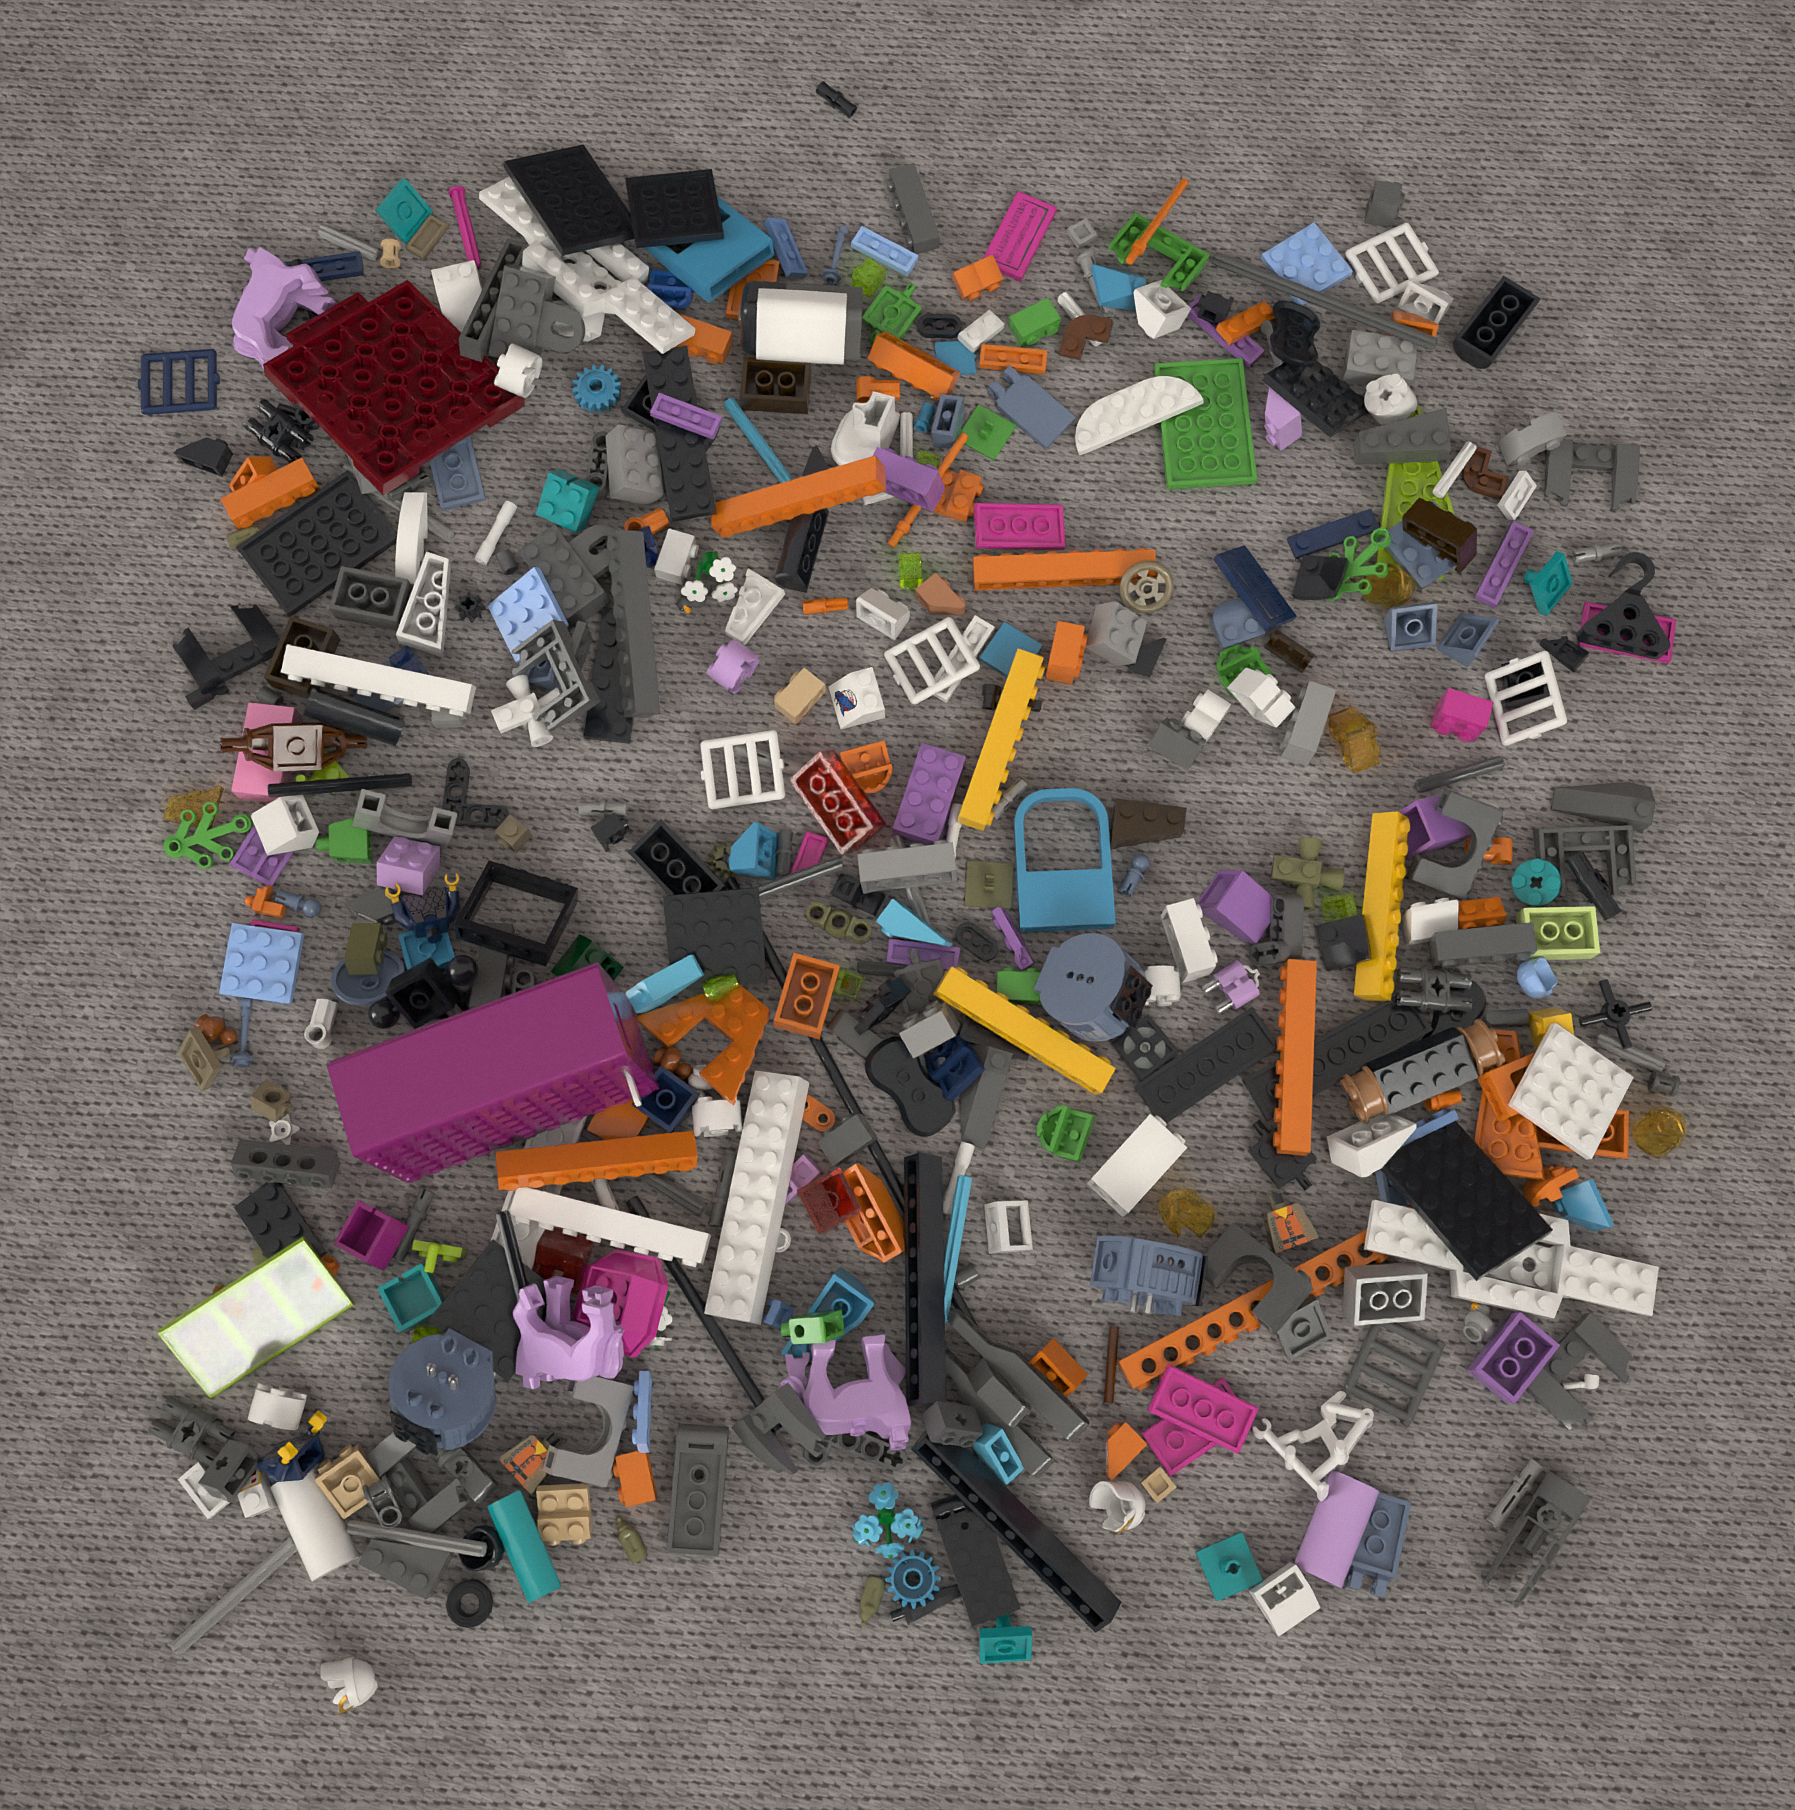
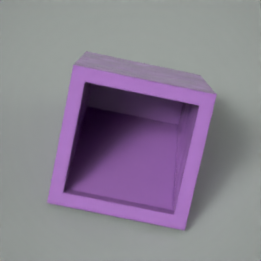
(1431, 829)
(1237, 905)

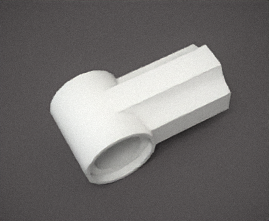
(322, 1020)

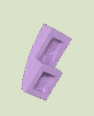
(802, 1173)

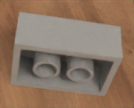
(1377, 355)
(634, 465)
(1306, 723)
(1384, 1293)

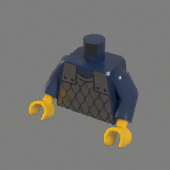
(429, 913)
(295, 1457)

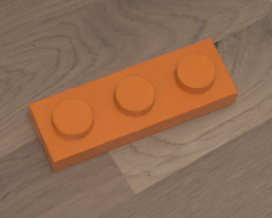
(1245, 323)
(1020, 359)

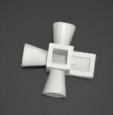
(521, 711)

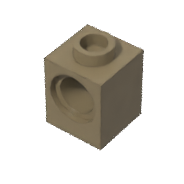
(271, 1092)

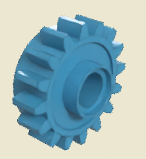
(599, 399)
(902, 1569)

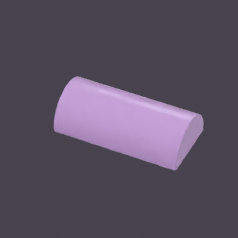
(1336, 1529)

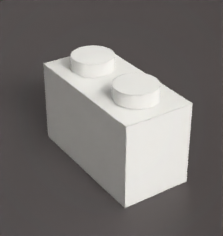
(676, 556)

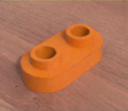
(814, 1111)

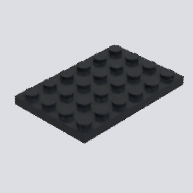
(571, 199)
(307, 545)
(1465, 1199)

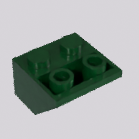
(584, 953)

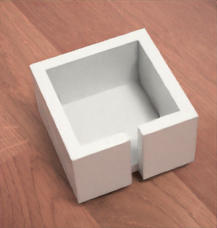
(1261, 697)

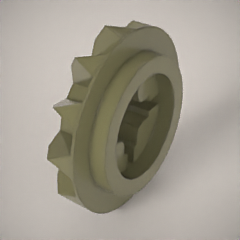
(717, 867)

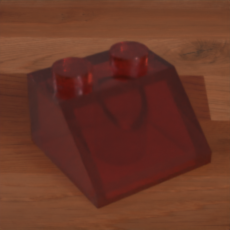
(829, 1201)

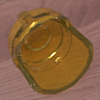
(1384, 589)
(1655, 1132)
(1186, 1208)

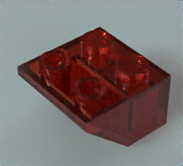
(562, 1256)

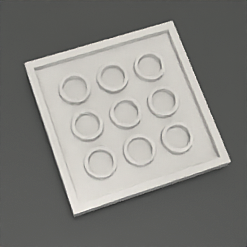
(1570, 1091)

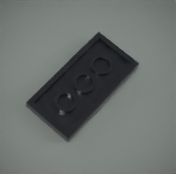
(275, 1220)

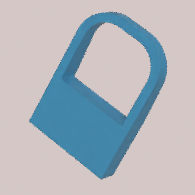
(719, 264)
(1064, 897)

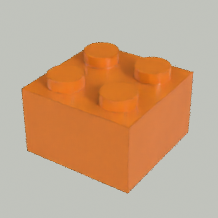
(1066, 652)

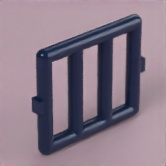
(190, 404)

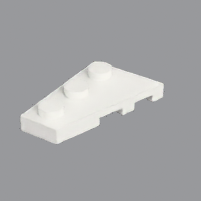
(754, 605)

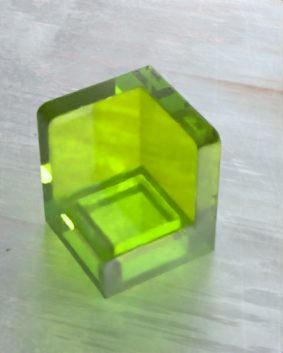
(1338, 907)

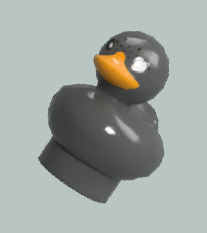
(686, 605)

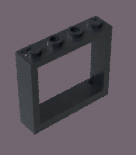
(506, 942)

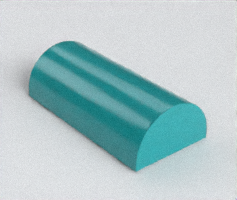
(524, 1546)

